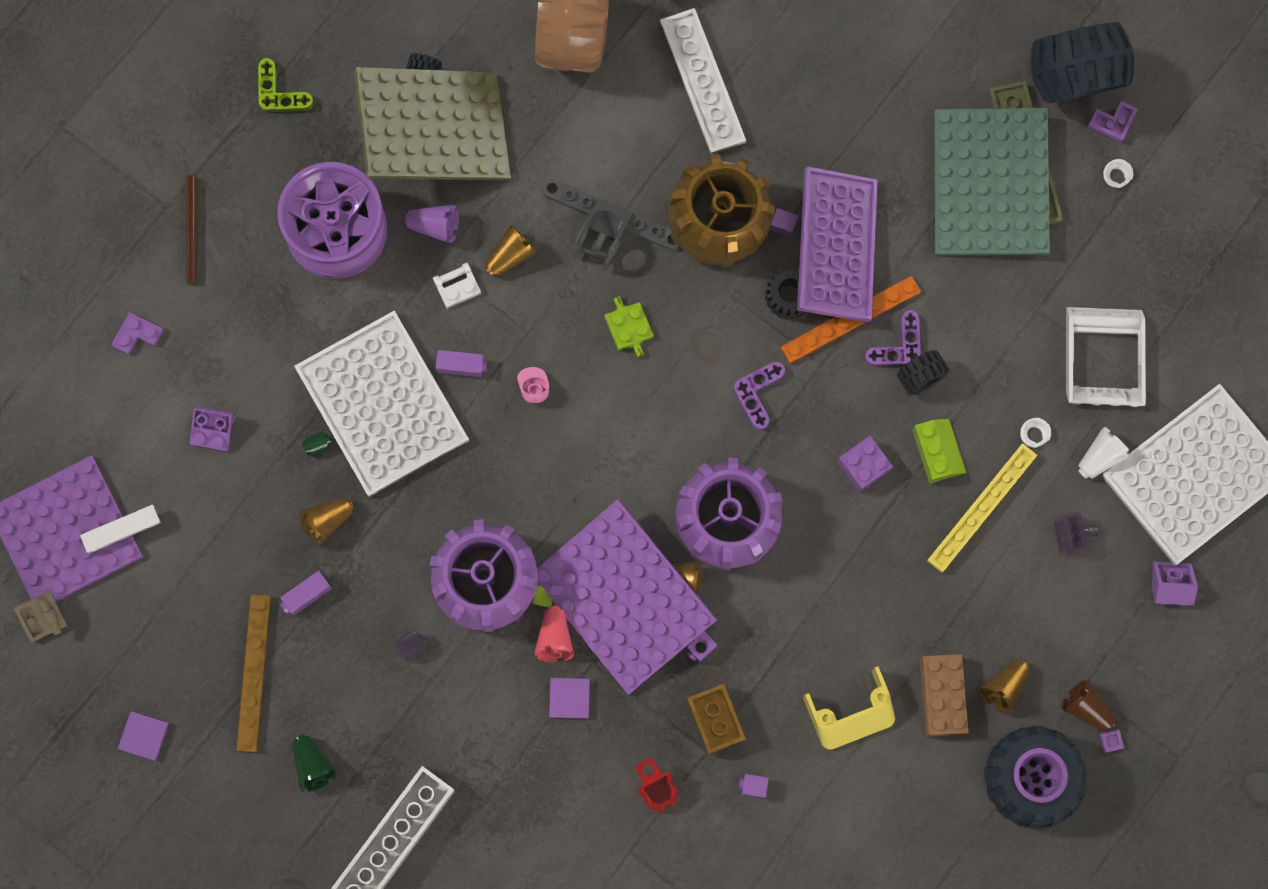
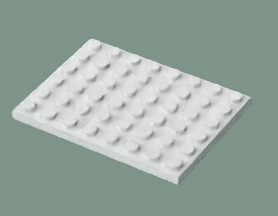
(381, 403)
(1194, 474)

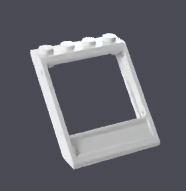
(1105, 322)

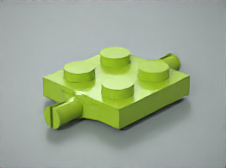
(628, 326)

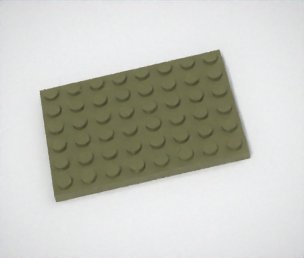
(431, 124)

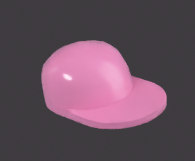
(533, 385)

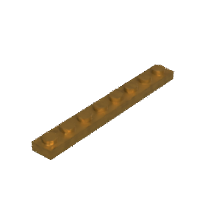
(254, 673)

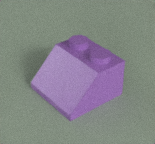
(1173, 583)

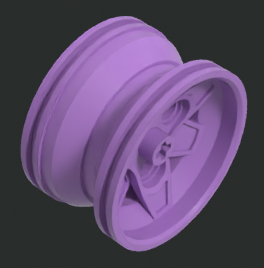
(332, 221)

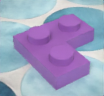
(1116, 125)
(134, 329)

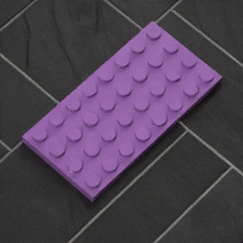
(837, 244)

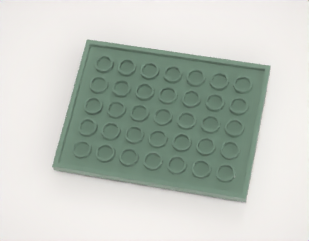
(991, 181)

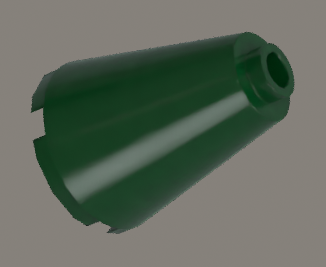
(311, 764)

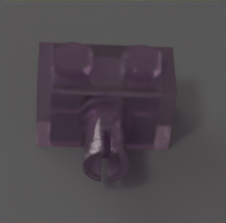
(1072, 533)

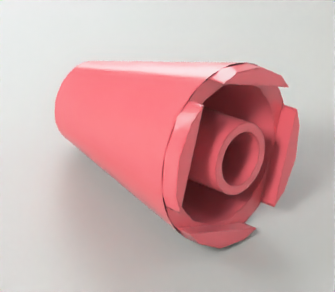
(554, 637)

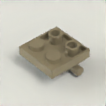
(40, 616)

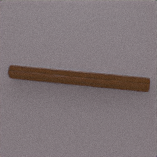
(191, 229)

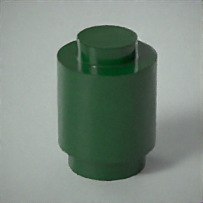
(316, 443)

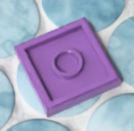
(569, 698)
(143, 736)

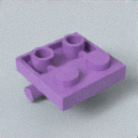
(211, 428)

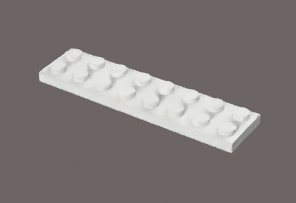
(702, 81)

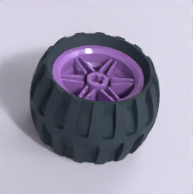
(1082, 62)

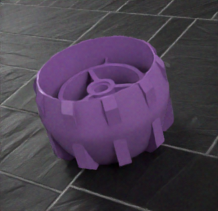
(719, 552)
(483, 616)

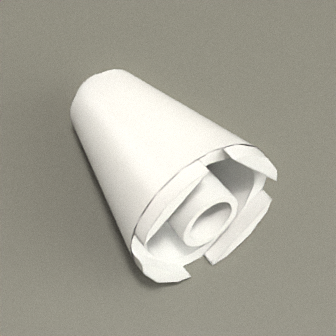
(1103, 454)

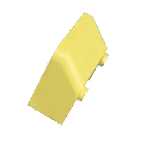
(837, 733)

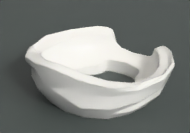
(1121, 165)
(1038, 423)

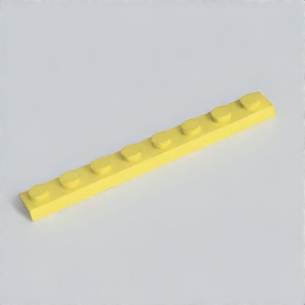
(982, 508)

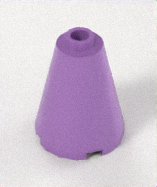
(434, 222)

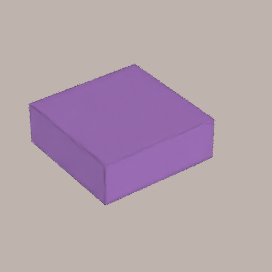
(1111, 741)

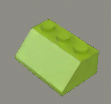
(938, 450)

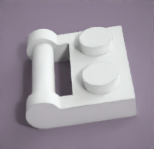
(459, 291)

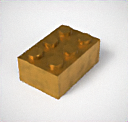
(716, 719)

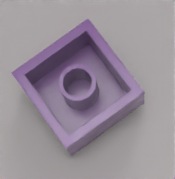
(864, 464)

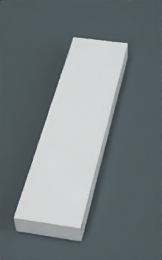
(120, 529)

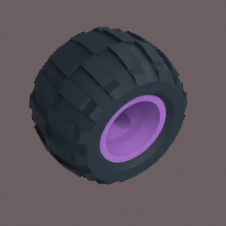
(1065, 773)

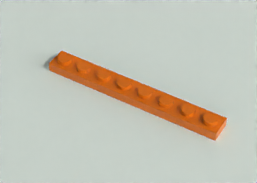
(839, 326)

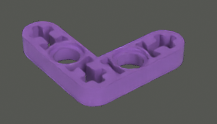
(902, 352)
(752, 387)

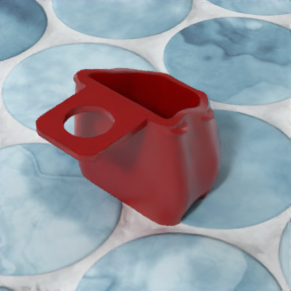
(658, 789)

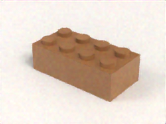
(944, 695)

